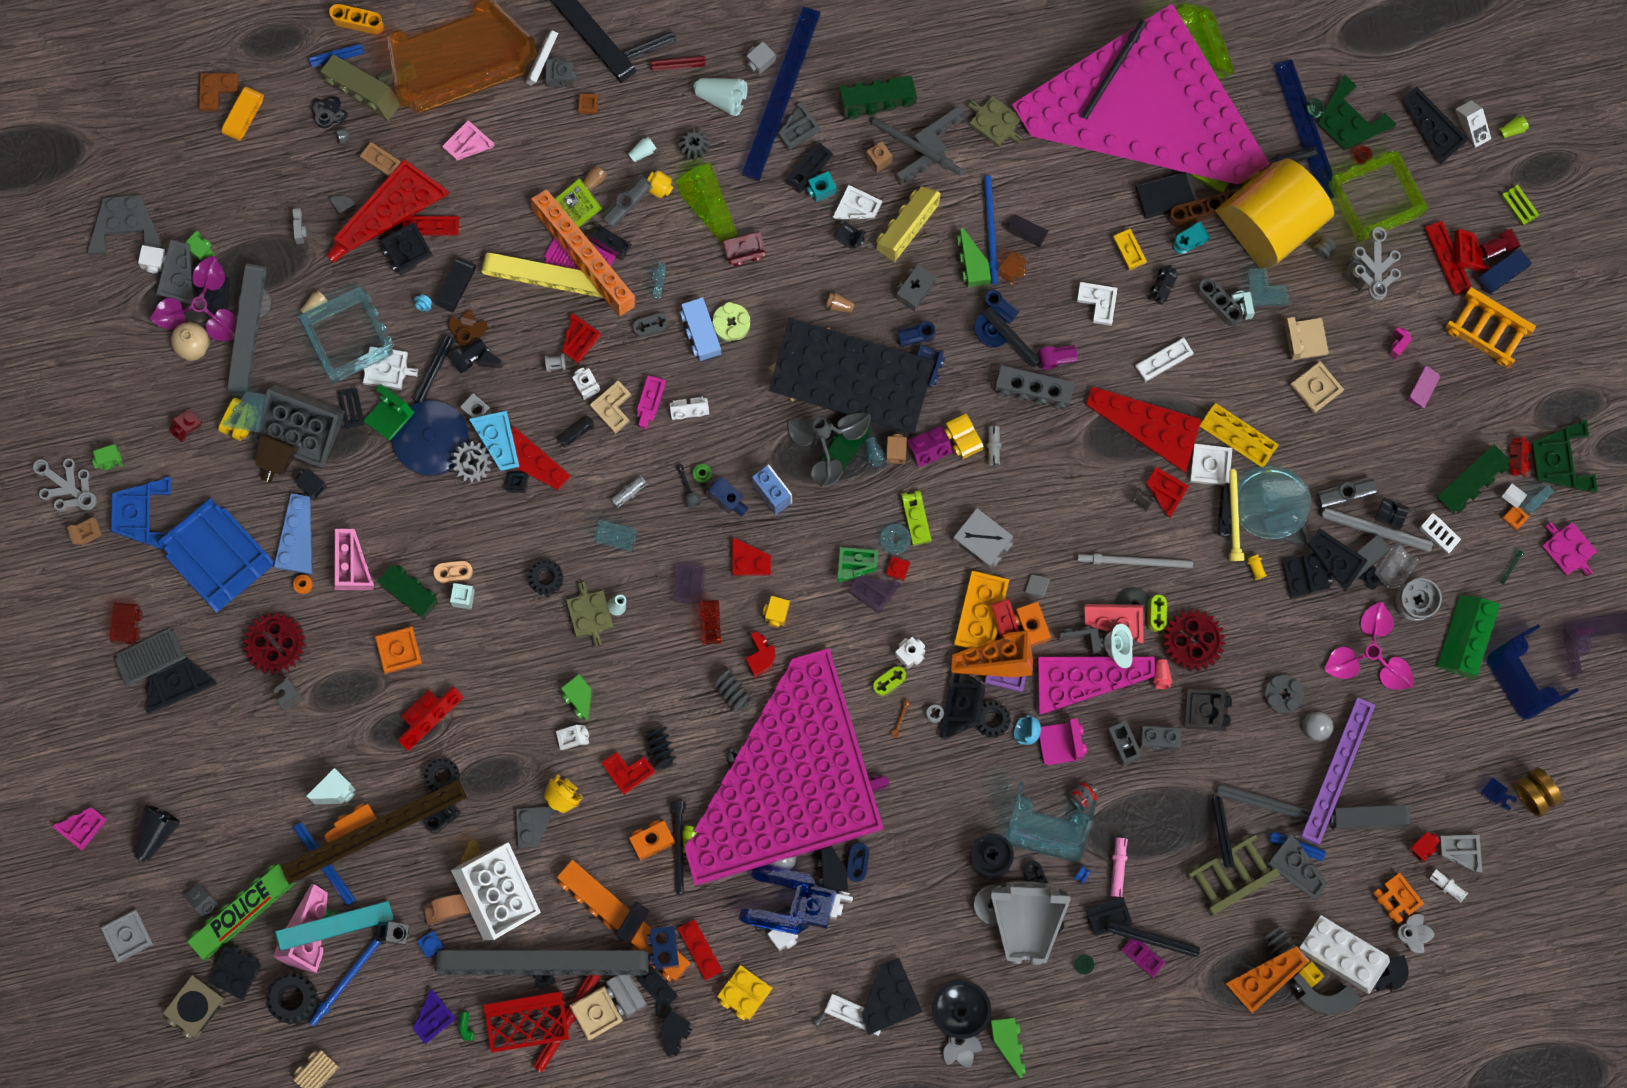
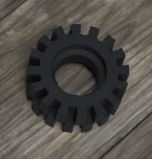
(545, 566)
(1004, 716)
(440, 764)

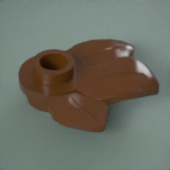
(467, 326)

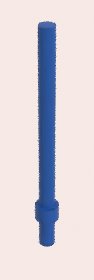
(993, 263)
(324, 1008)

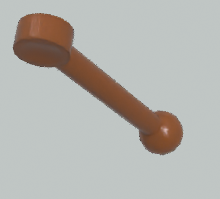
(895, 733)

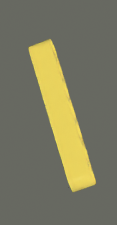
(538, 274)

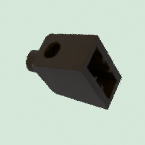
(274, 456)

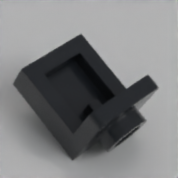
(849, 235)

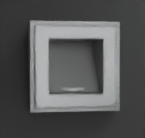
(1037, 586)

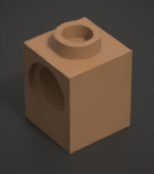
(879, 157)
(896, 449)

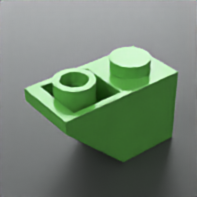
(580, 696)

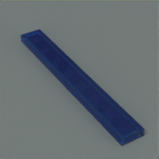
(1304, 123)

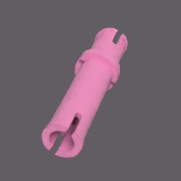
(1119, 859)

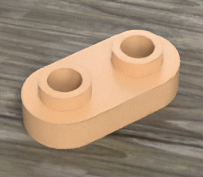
(453, 570)

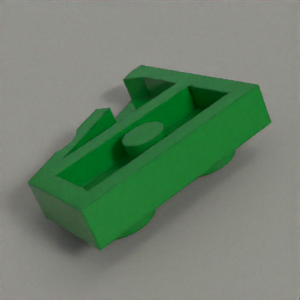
(856, 562)

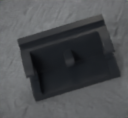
(610, 242)

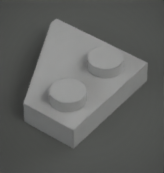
(1462, 850)

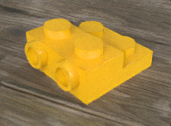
(744, 993)

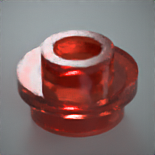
(1362, 149)

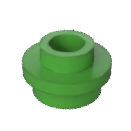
(702, 479)

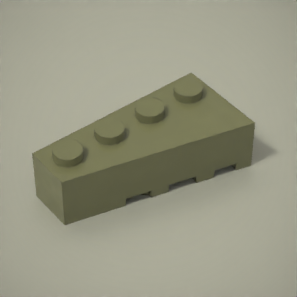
(360, 87)

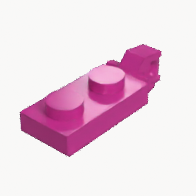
(650, 400)

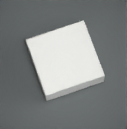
(1514, 495)

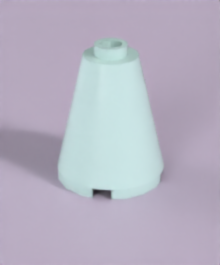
(722, 93)

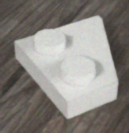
(857, 205)

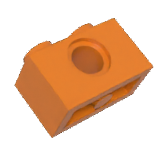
(1034, 614)
(663, 841)

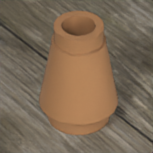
(594, 178)
(838, 303)

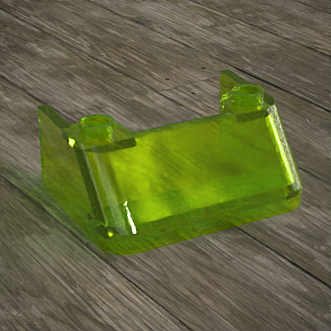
(1208, 37)

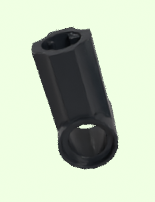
(465, 357)

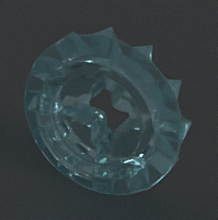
(901, 532)

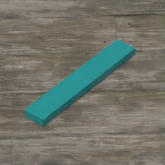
(333, 926)

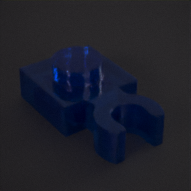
(1495, 792)

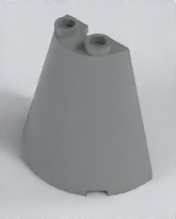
(1029, 919)

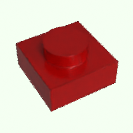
(898, 568)

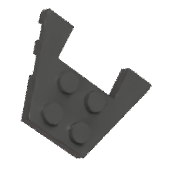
(122, 216)

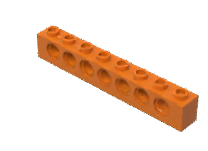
(583, 253)

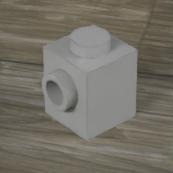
(760, 58)

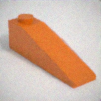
(1002, 658)

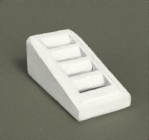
(1444, 528)

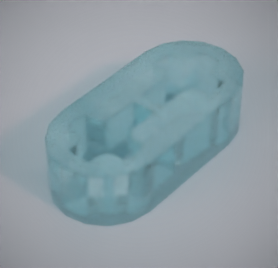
(1538, 500)

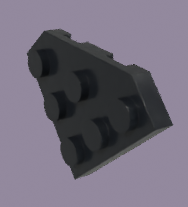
(889, 999)

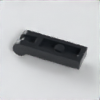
(809, 167)

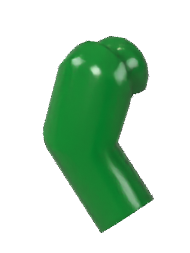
(463, 1027)

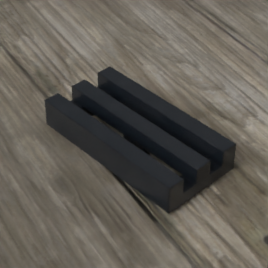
(355, 423)

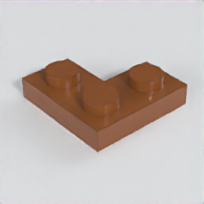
(213, 85)

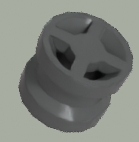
(1324, 247)

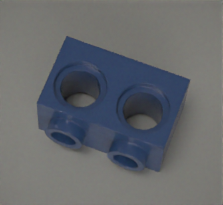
(668, 947)

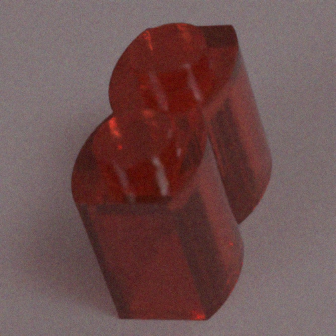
(125, 623)

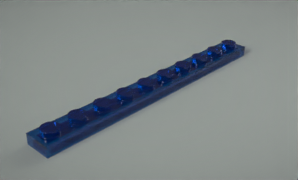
(781, 94)

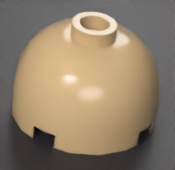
(190, 341)

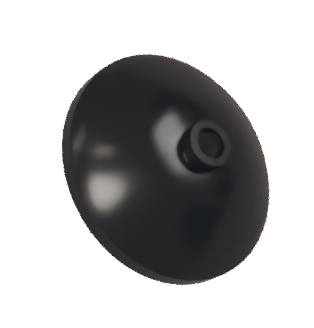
(965, 997)

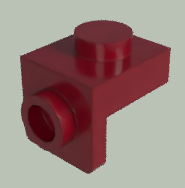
(185, 424)

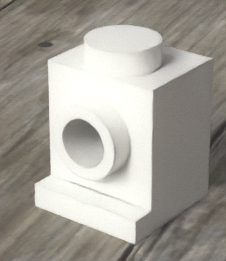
(586, 389)

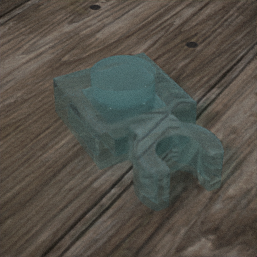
(659, 277)

